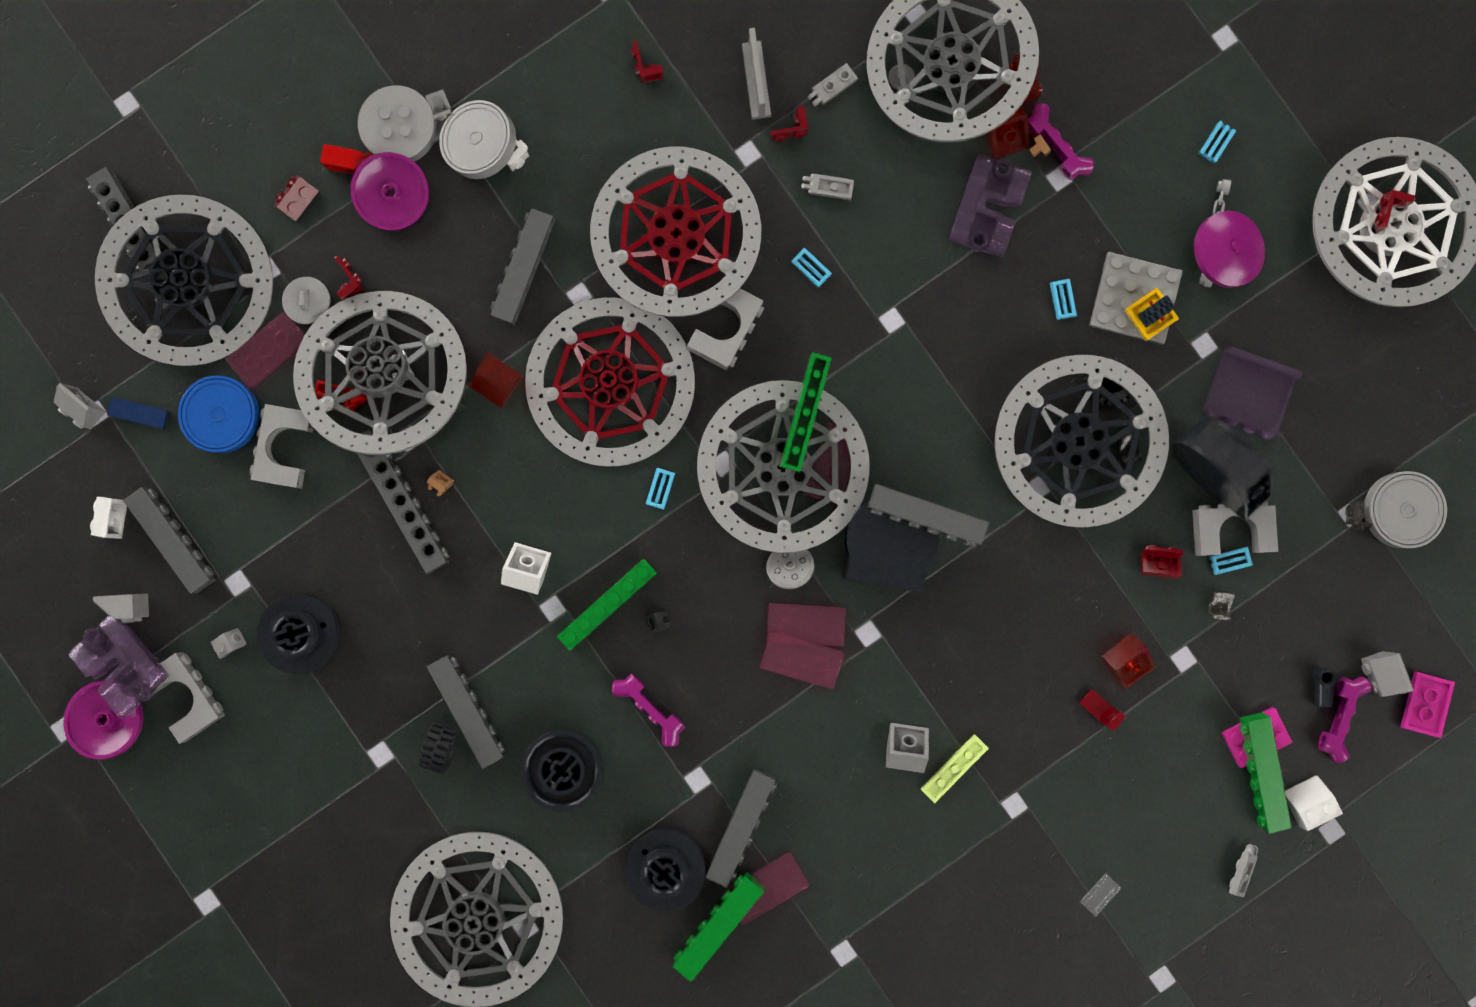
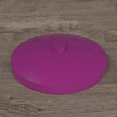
(389, 191)
(1229, 249)
(95, 728)

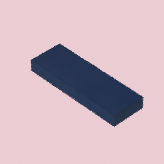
(138, 413)

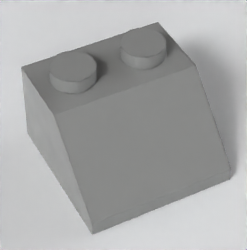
(78, 406)
(124, 607)
(1386, 674)
(907, 748)

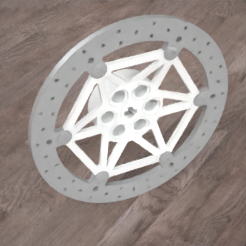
(1331, 254)

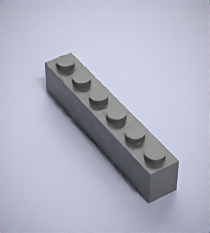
(522, 266)
(928, 515)
(170, 540)
(466, 710)
(740, 827)

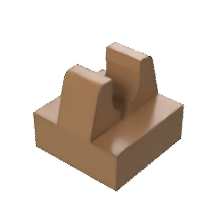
(1041, 146)
(440, 482)

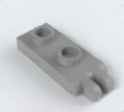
(833, 85)
(828, 186)
(1245, 867)

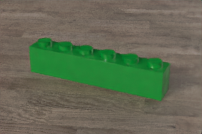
(805, 412)
(607, 604)
(1265, 772)
(718, 926)

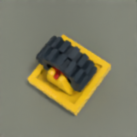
(1152, 313)

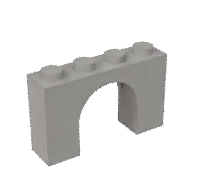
(723, 352)
(265, 466)
(1209, 521)
(204, 709)

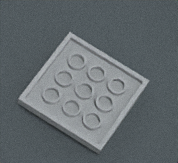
(1124, 283)

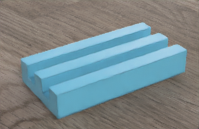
(1225, 129)
(822, 279)
(1059, 316)
(655, 503)
(1215, 564)

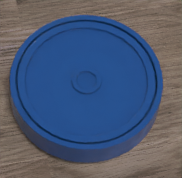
(218, 414)

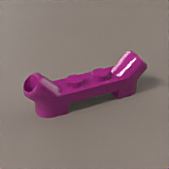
(1072, 165)
(1349, 692)
(670, 726)

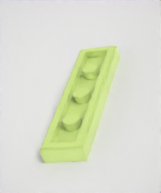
(954, 768)

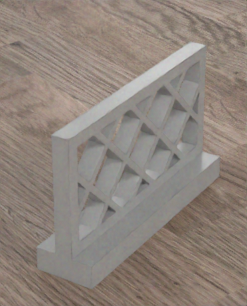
(756, 77)

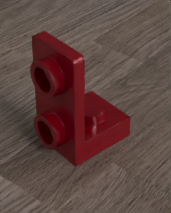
(651, 72)
(798, 132)
(1391, 199)
(354, 287)
(1102, 710)

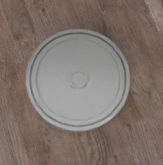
(397, 122)
(477, 139)
(1405, 509)

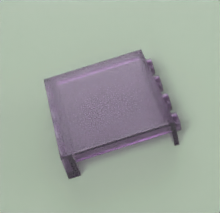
(1250, 392)

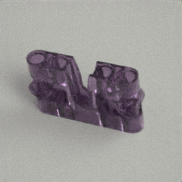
(973, 216)
(136, 667)

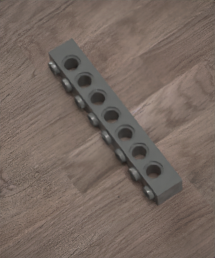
(98, 185)
(409, 529)

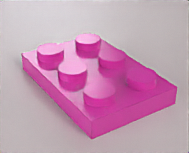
(1427, 704)
(1235, 739)

